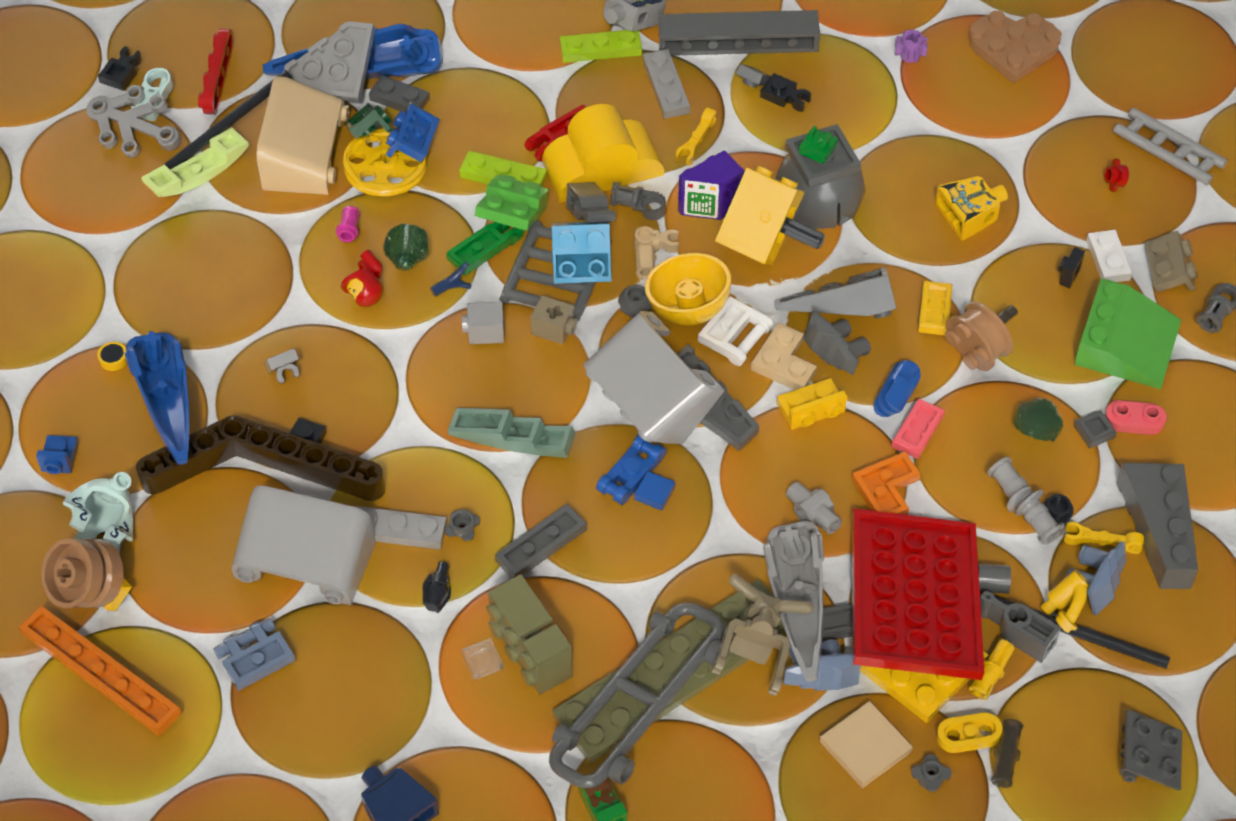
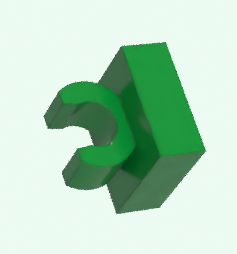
(818, 145)

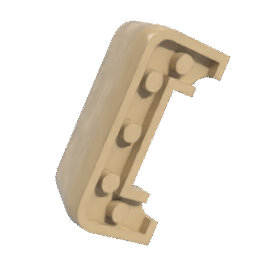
(299, 138)

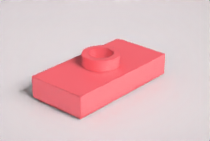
(918, 428)

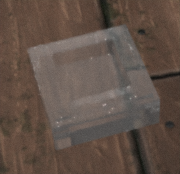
(482, 658)

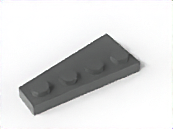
(727, 416)

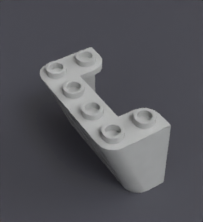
(652, 381)

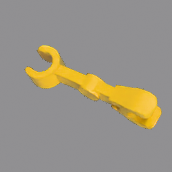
(689, 148)
(1133, 540)

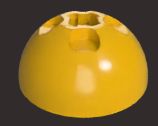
(688, 288)

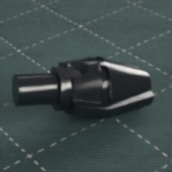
(436, 588)

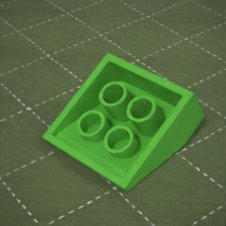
(1127, 335)

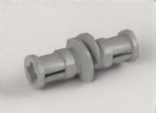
(1025, 501)

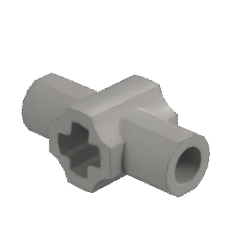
(814, 507)

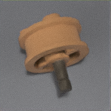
(981, 335)

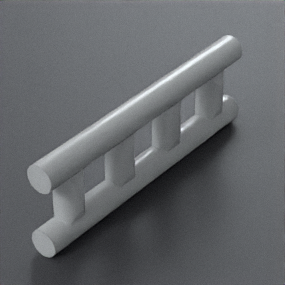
(1177, 159)

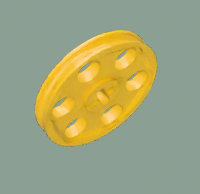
(382, 172)

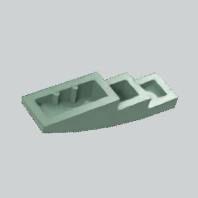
(517, 434)

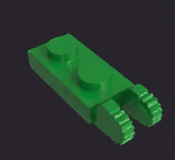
(483, 245)

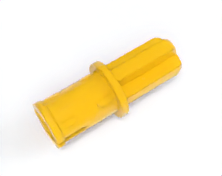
(993, 669)

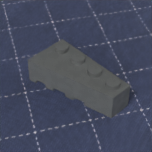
(1161, 510)

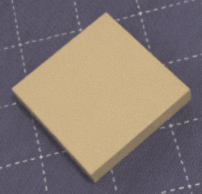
(866, 744)

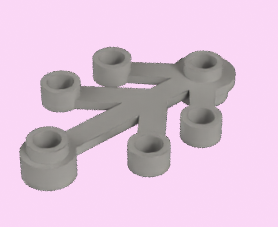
(130, 119)

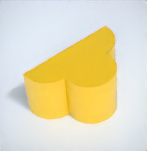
(601, 151)

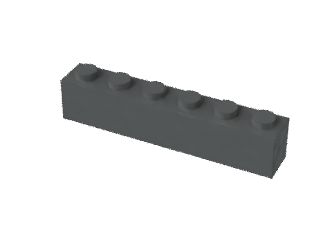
(739, 32)

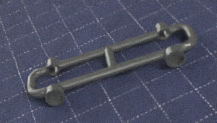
(617, 765)

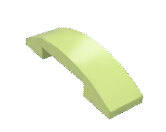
(199, 169)

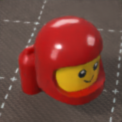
(365, 282)

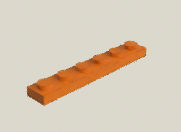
(100, 670)

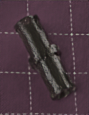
(1007, 753)

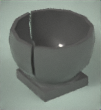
(827, 184)

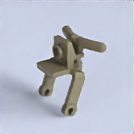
(756, 633)

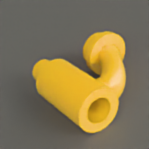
(1070, 590)

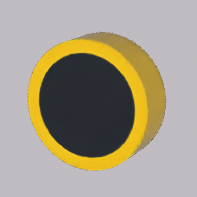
(112, 356)

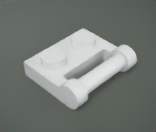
(728, 324)

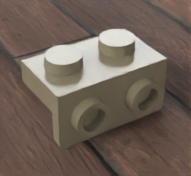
(1171, 262)

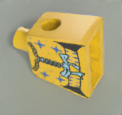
(969, 204)

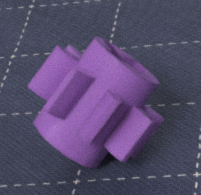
(911, 46)

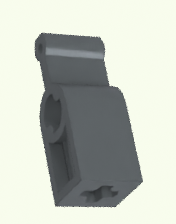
(588, 203)
(1021, 626)

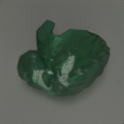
(406, 246)
(1038, 419)

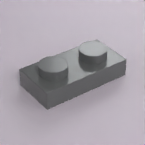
(397, 94)

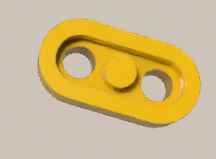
(967, 730)

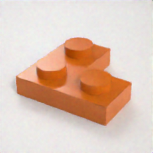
(881, 482)

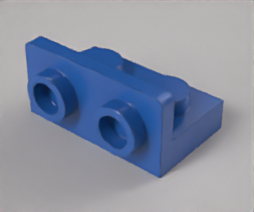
(412, 133)

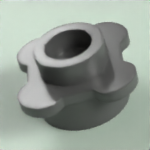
(462, 517)
(928, 781)

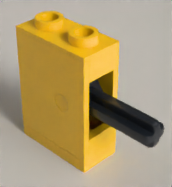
(763, 217)

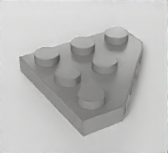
(337, 63)

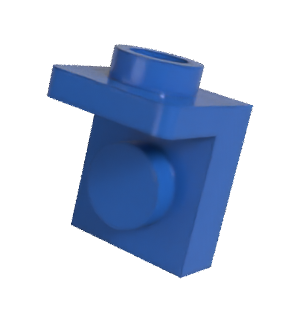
(58, 454)

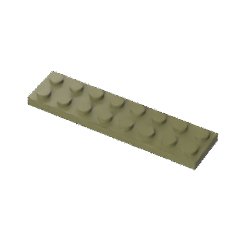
(654, 675)

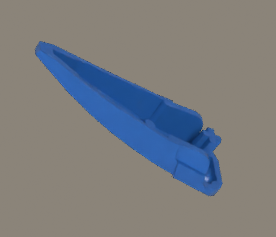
(394, 52)
(161, 377)

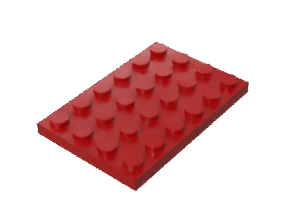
(916, 594)

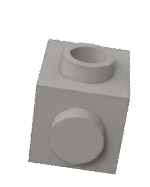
(484, 322)

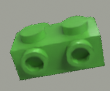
(512, 202)

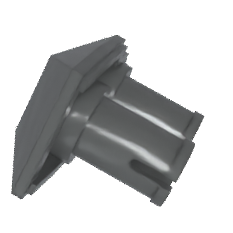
(829, 343)

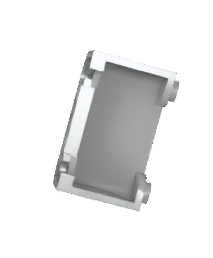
(304, 542)

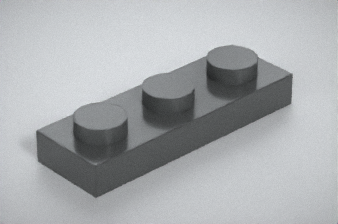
(541, 542)

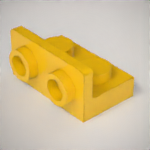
(812, 404)

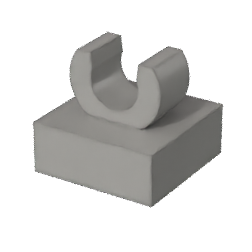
(283, 362)

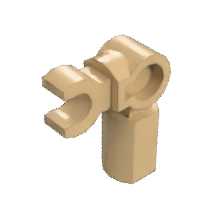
(647, 242)

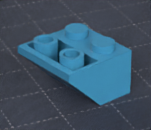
(581, 252)

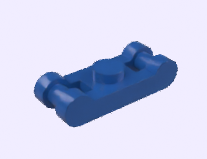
(631, 470)

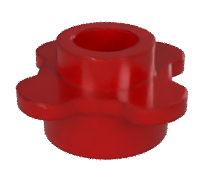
(1116, 175)

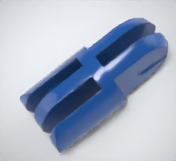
(897, 388)

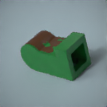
(603, 803)

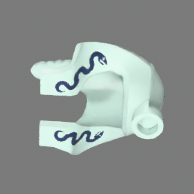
(102, 508)

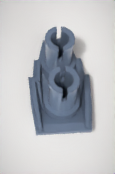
(1107, 577)
(834, 672)

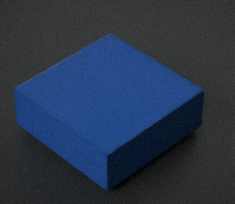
(654, 490)

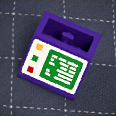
(709, 187)

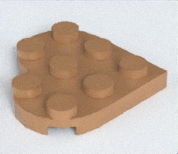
(1012, 45)

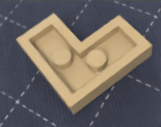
(778, 361)

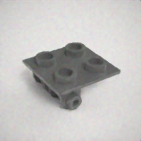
(1151, 751)

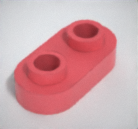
(1136, 417)

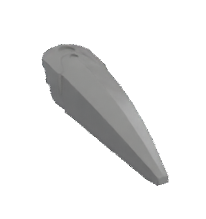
(795, 573)

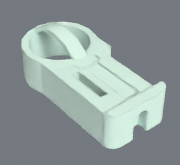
(164, 88)

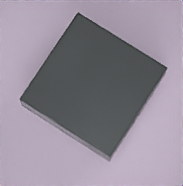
(1095, 429)

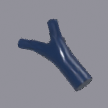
(451, 281)

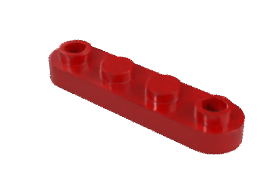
(215, 77)

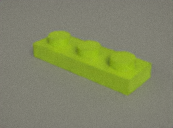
(600, 46)
(484, 168)

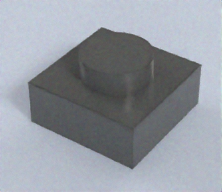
(752, 76)

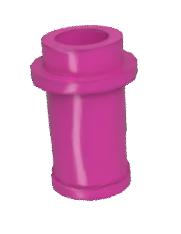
(347, 229)

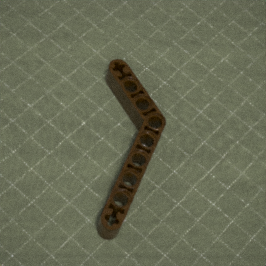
(362, 477)

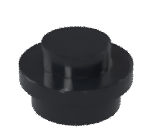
(1059, 508)

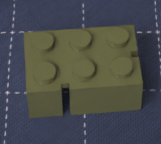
(518, 621)

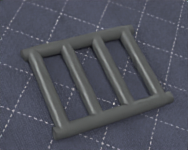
(520, 272)

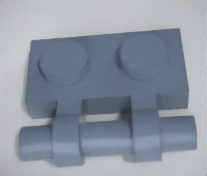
(256, 660)

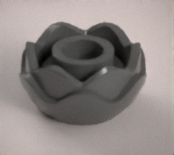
(627, 300)

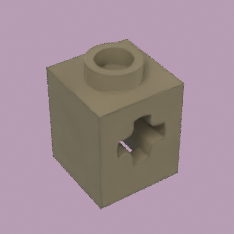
(553, 320)

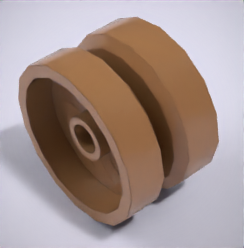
(82, 573)

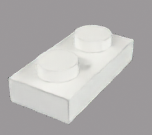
(1109, 256)

